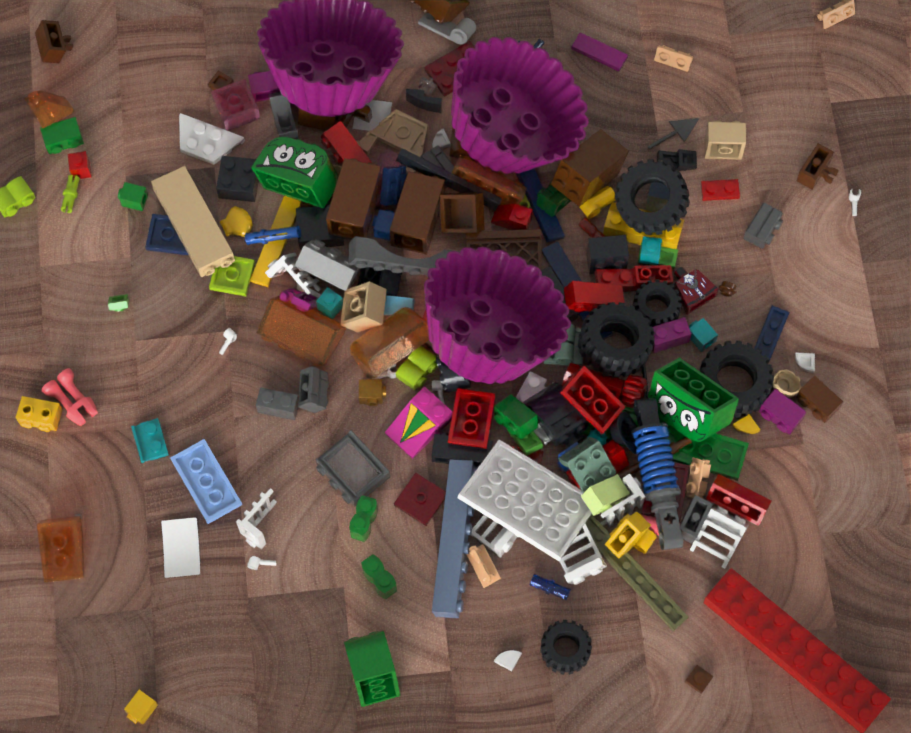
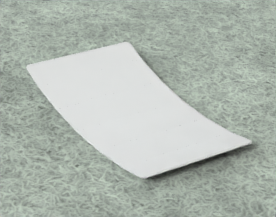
(181, 547)

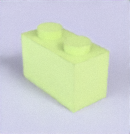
(605, 494)

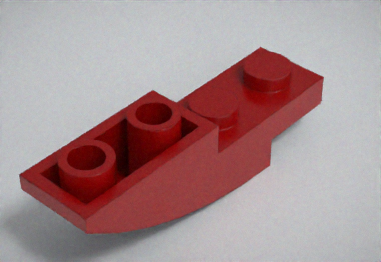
(633, 278)

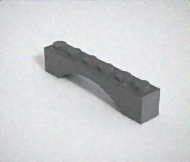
(368, 253)

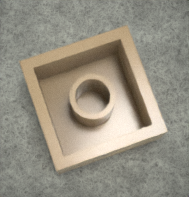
(725, 140)
(363, 307)

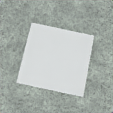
(379, 109)

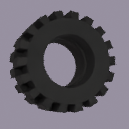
(662, 292)
(571, 631)

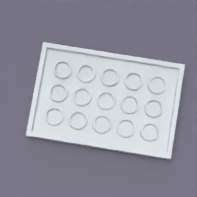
(527, 500)

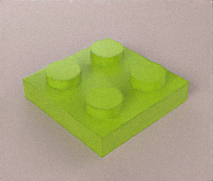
(234, 278)

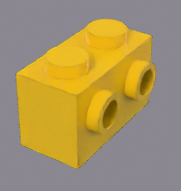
(39, 414)
(627, 535)

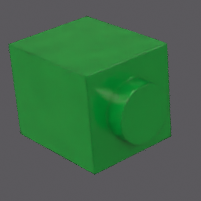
(133, 196)

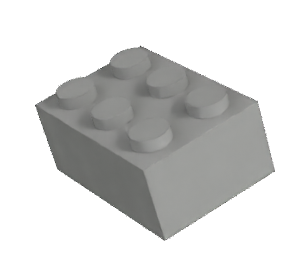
(327, 264)

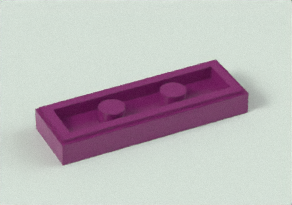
(599, 51)

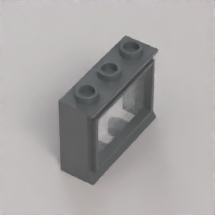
(352, 468)

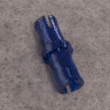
(550, 587)

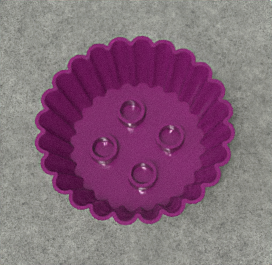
(329, 53)
(516, 106)
(492, 314)

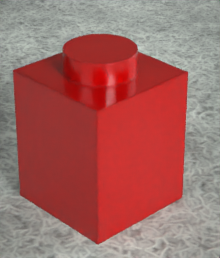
(79, 165)

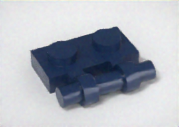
(392, 184)

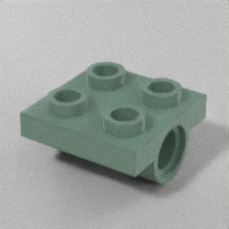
(569, 350)

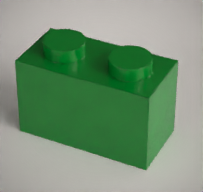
(62, 135)
(515, 417)

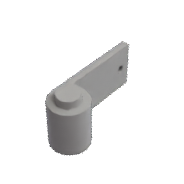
(457, 33)

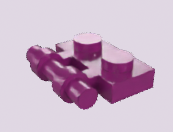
(300, 299)

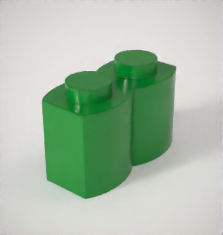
(365, 515)
(383, 580)

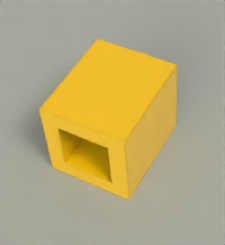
(140, 707)

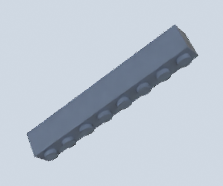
(453, 543)

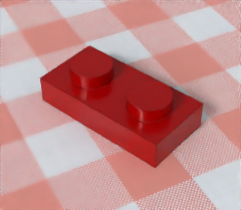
(720, 190)

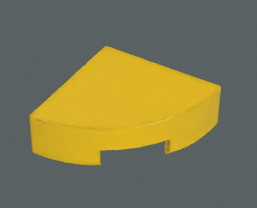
(746, 425)

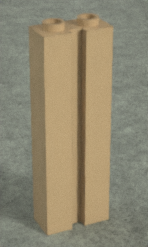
(193, 221)

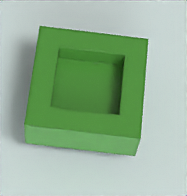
(118, 302)

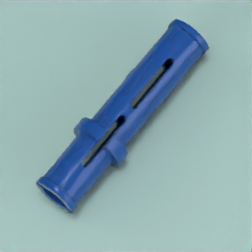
(293, 232)

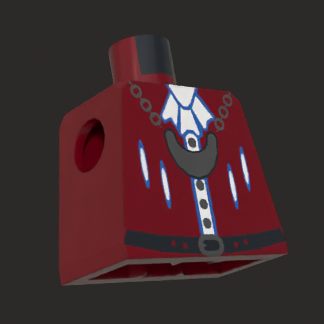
(694, 289)

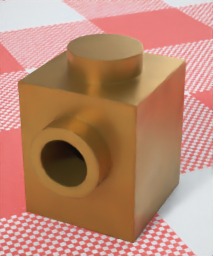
(371, 391)

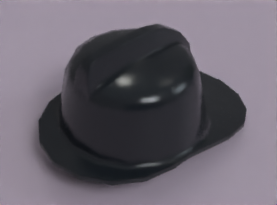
(621, 431)

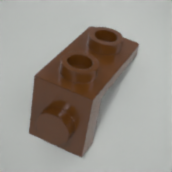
(364, 114)

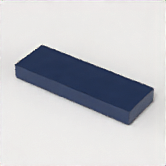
(771, 331)

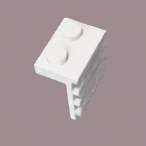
(288, 262)
(635, 499)
(725, 523)
(248, 525)
(501, 543)
(590, 566)

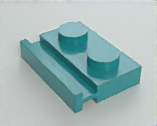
(150, 440)

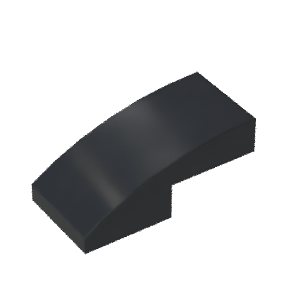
(418, 99)
(681, 160)

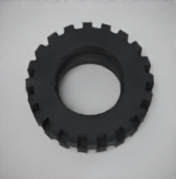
(645, 174)
(622, 320)
(747, 359)

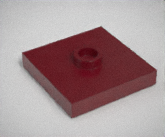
(420, 499)

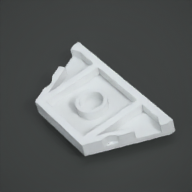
(205, 140)

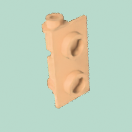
(839, 12)
(672, 58)
(695, 485)
(483, 565)

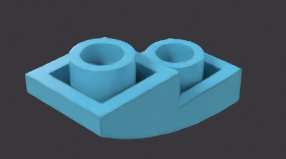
(394, 303)

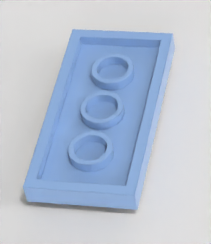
(206, 481)

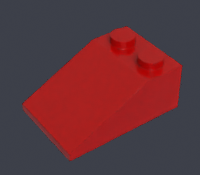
(472, 418)

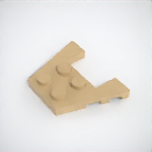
(398, 132)

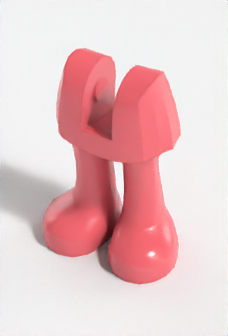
(65, 379)

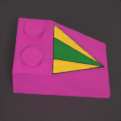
(419, 422)

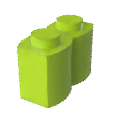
(14, 196)
(417, 367)

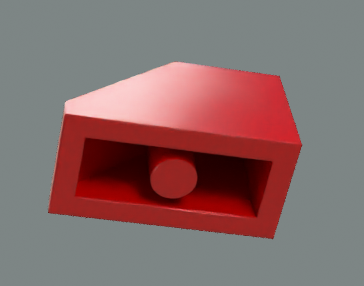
(512, 217)

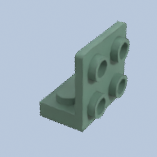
(588, 463)

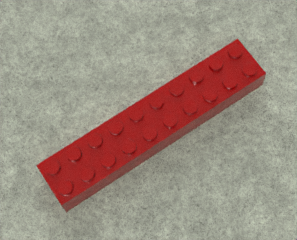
(796, 650)

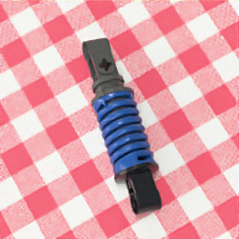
(658, 471)

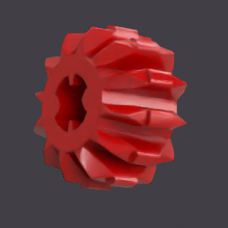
(633, 389)

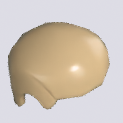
(786, 383)

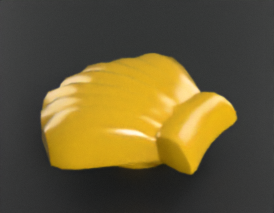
(237, 222)

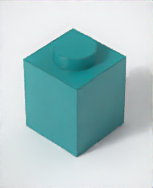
(650, 250)
(329, 303)
(702, 334)

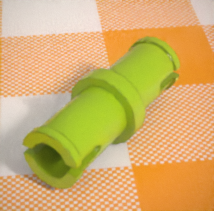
(70, 193)

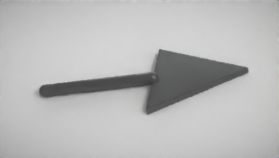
(682, 127)

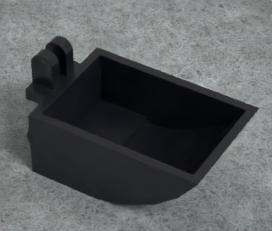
(557, 416)

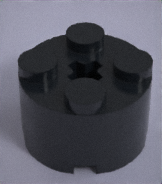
(450, 379)

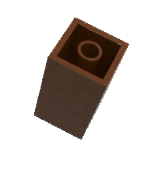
(589, 167)
(354, 199)
(417, 212)

